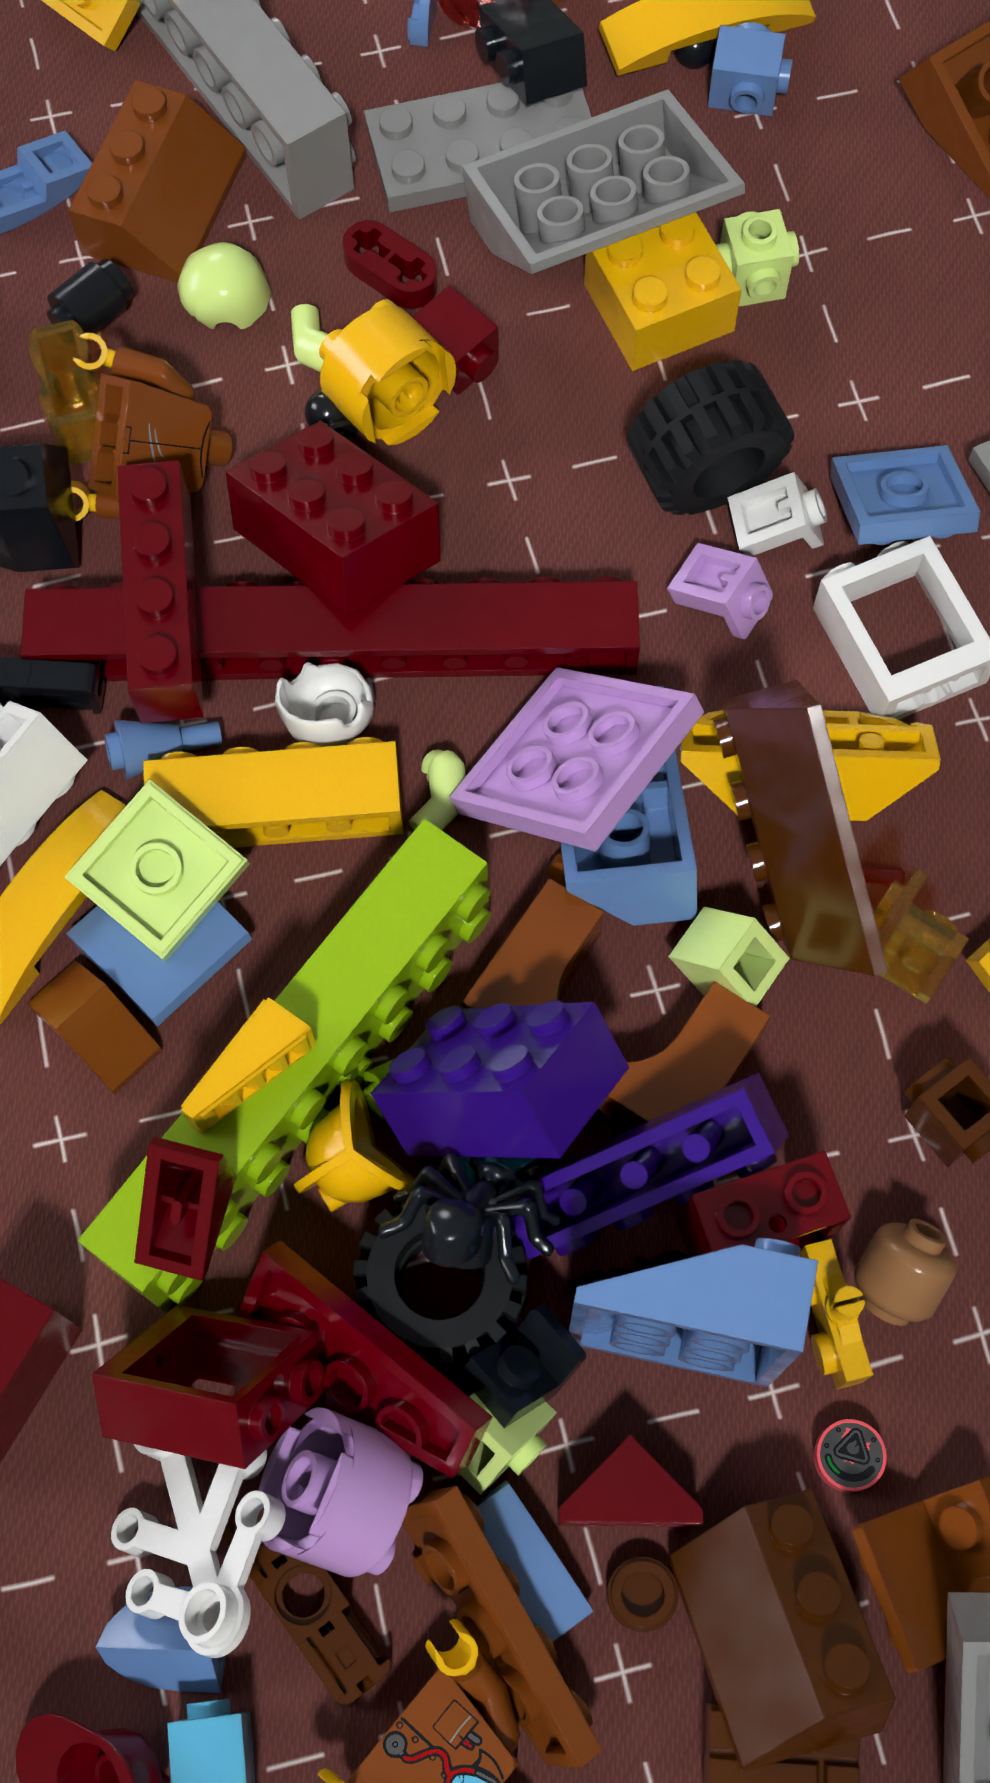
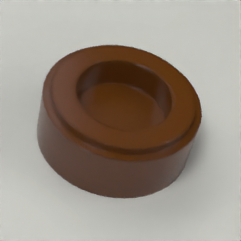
(642, 1594)

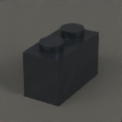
(532, 47)

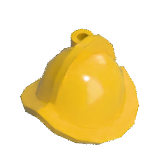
(345, 1156)

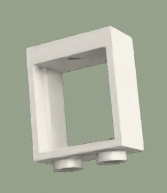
(927, 682)

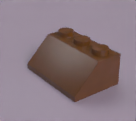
(781, 1632)

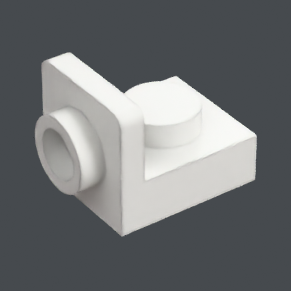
(777, 515)

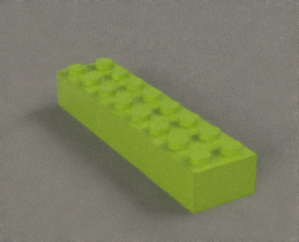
(353, 999)

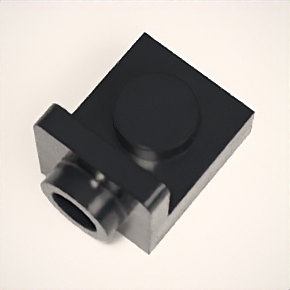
(524, 1367)

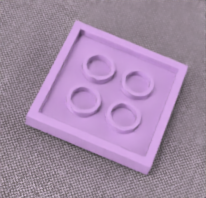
(577, 757)

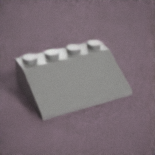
(596, 183)

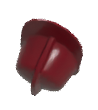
(65, 1751)

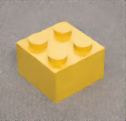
(663, 290)

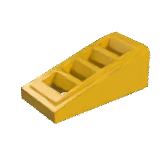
(255, 1056)

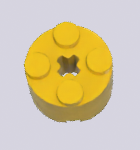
(384, 373)

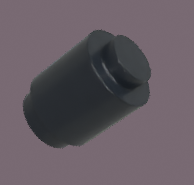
(91, 296)

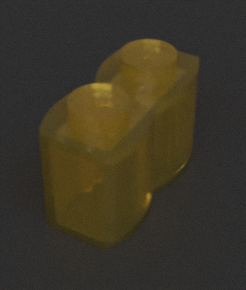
(66, 390)

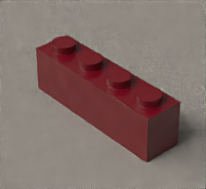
(159, 592)

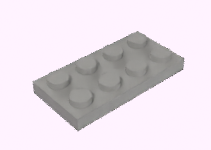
(428, 139)

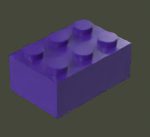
(501, 1080)

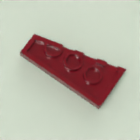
(367, 1364)

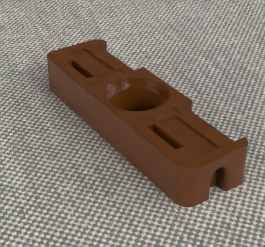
(329, 1639)

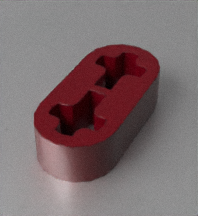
(395, 258)

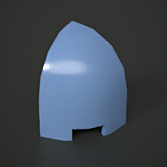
(157, 1654)

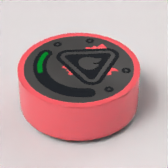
(850, 1456)

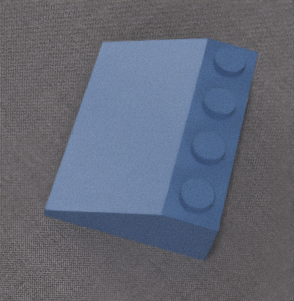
(713, 1314)

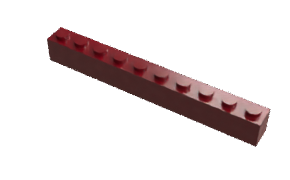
(404, 633)

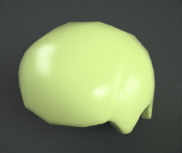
(223, 286)

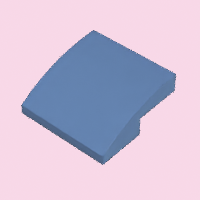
(143, 976)

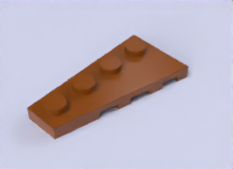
(486, 1591)

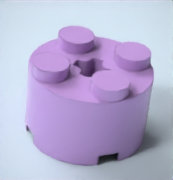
(340, 1493)

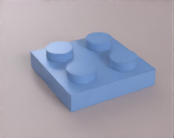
(904, 495)

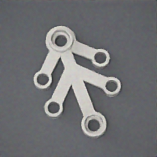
(217, 1607)

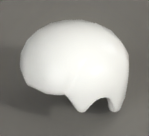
(325, 704)

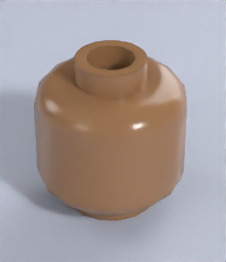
(905, 1272)

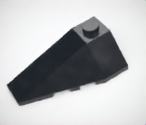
(36, 509)

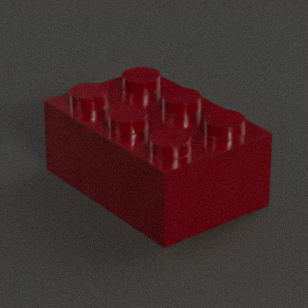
(334, 517)

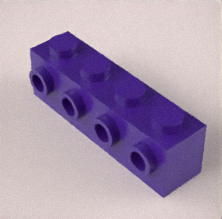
(656, 1162)

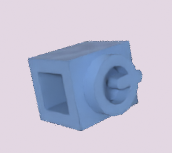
(748, 69)

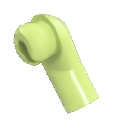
(307, 335)
(444, 773)

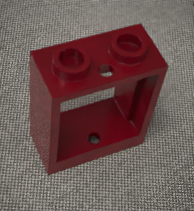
(785, 1203)
(157, 1408)

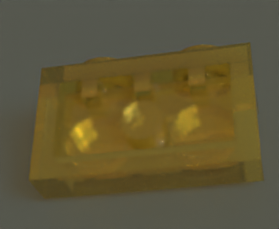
(915, 942)

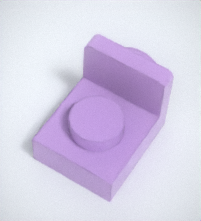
(723, 585)

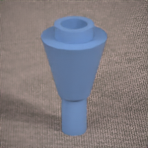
(150, 741)

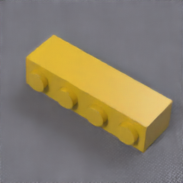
(288, 793)

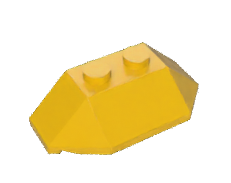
(873, 755)

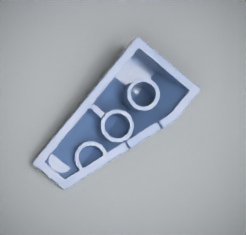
(647, 861)

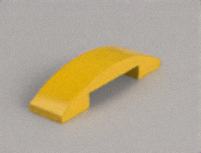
(653, 28)
(42, 900)

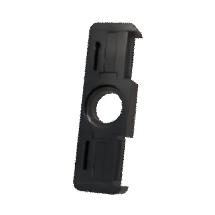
(51, 684)

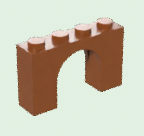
(545, 954)

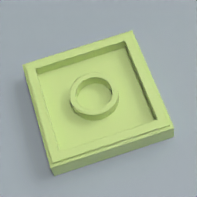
(157, 870)

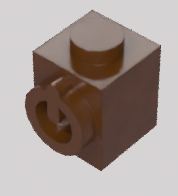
(952, 1110)

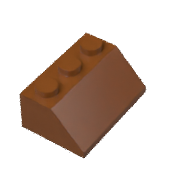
(155, 183)

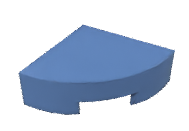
(421, 22)

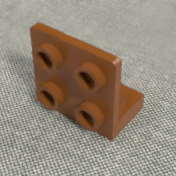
(922, 1556)

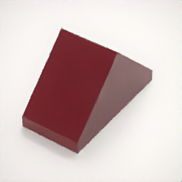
(182, 1207)
(630, 1492)

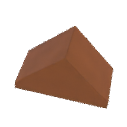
(95, 1026)

